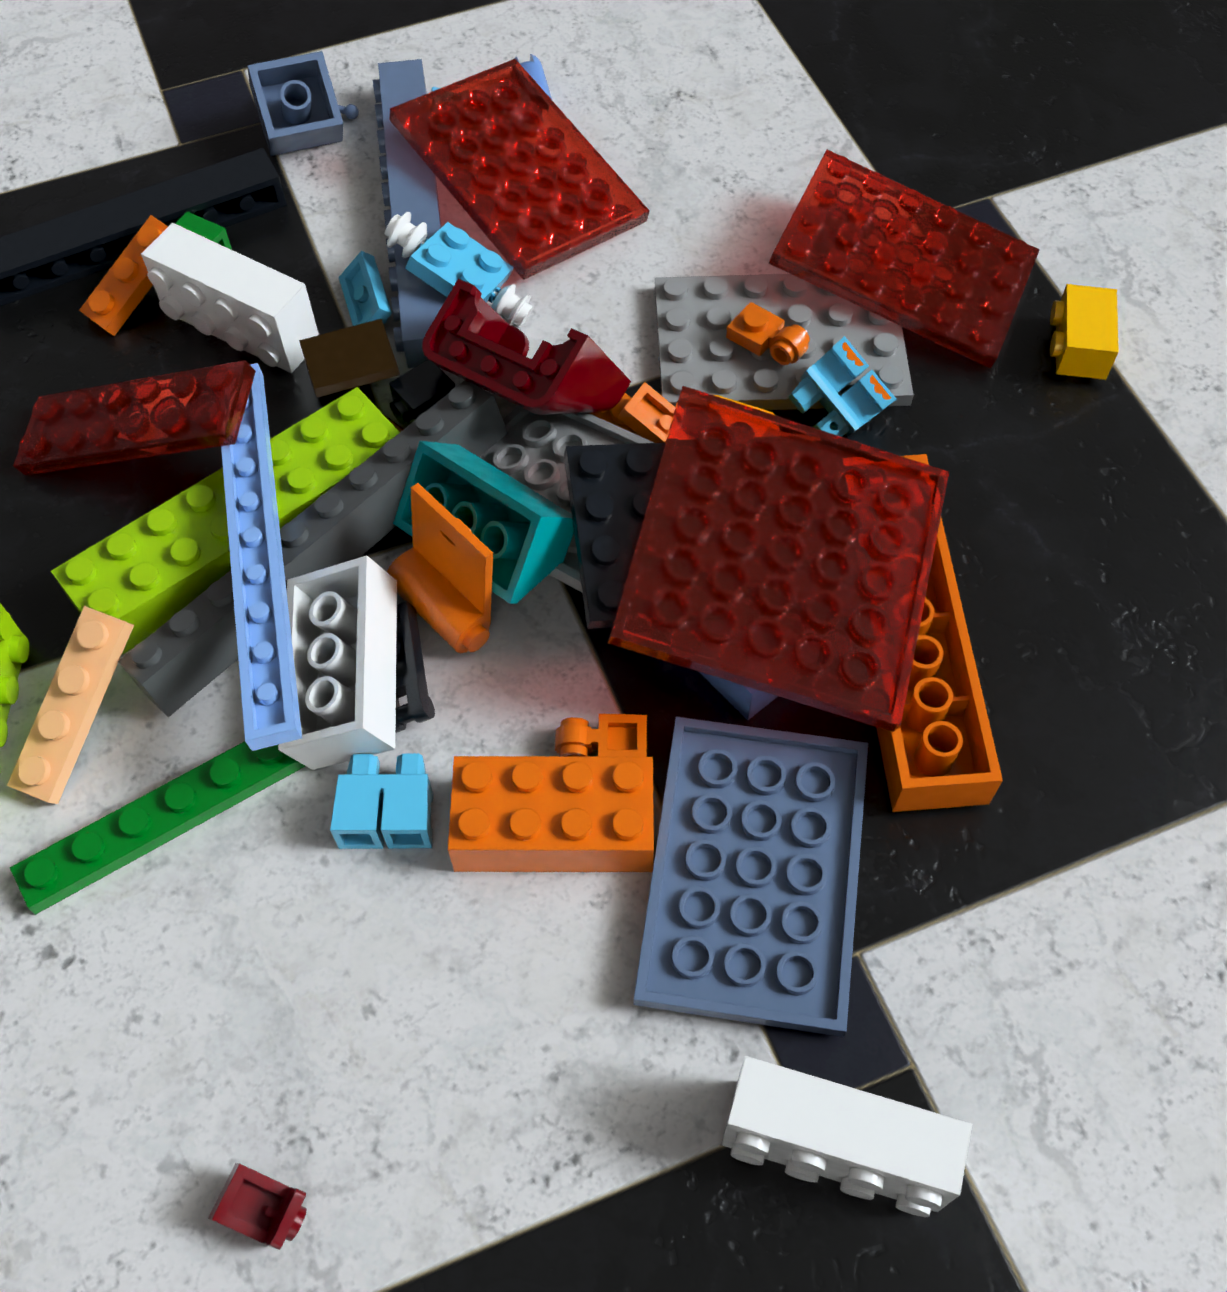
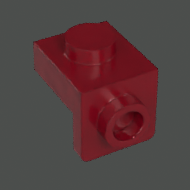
(259, 1207)

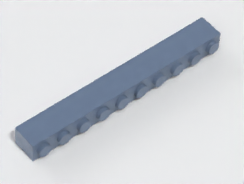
(409, 189)

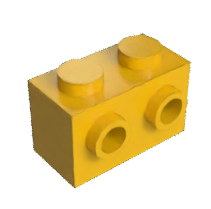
(1085, 331)

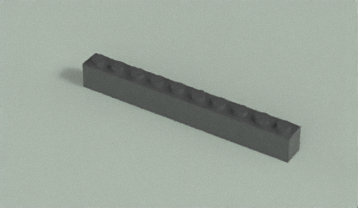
(334, 529)

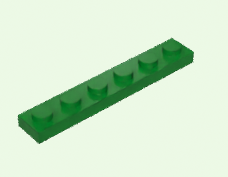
(148, 823)

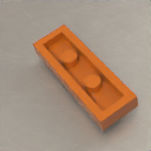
(124, 282)

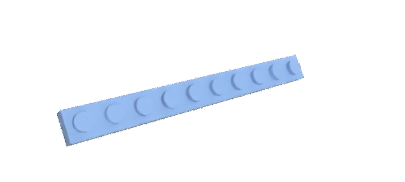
(259, 581)

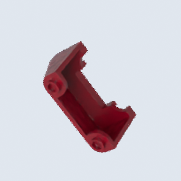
(490, 353)

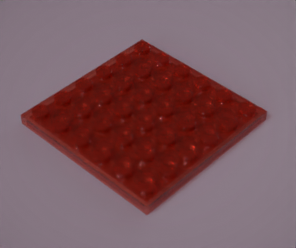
(783, 560)

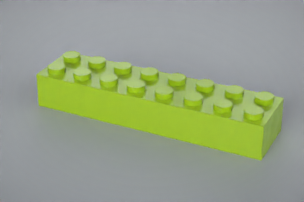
(183, 544)

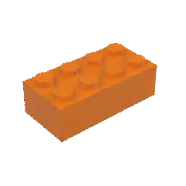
(551, 814)

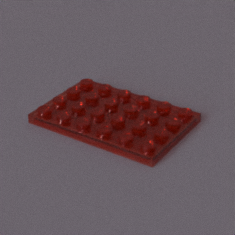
(519, 167)
(906, 258)

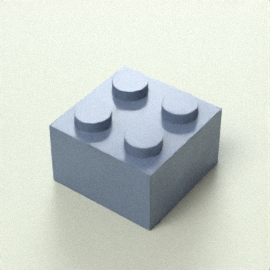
(296, 103)

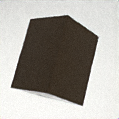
(349, 358)

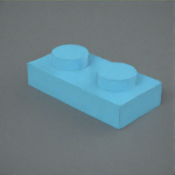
(364, 290)

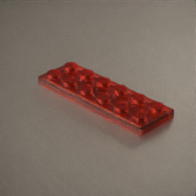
(136, 419)

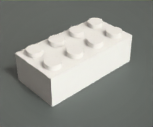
(230, 296)
(343, 661)
(847, 1137)

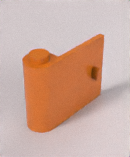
(446, 574)

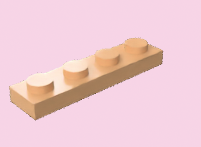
(70, 705)

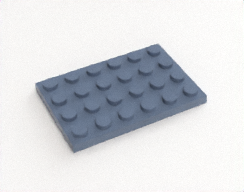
(755, 878)

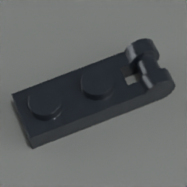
(410, 671)

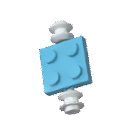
(455, 256)

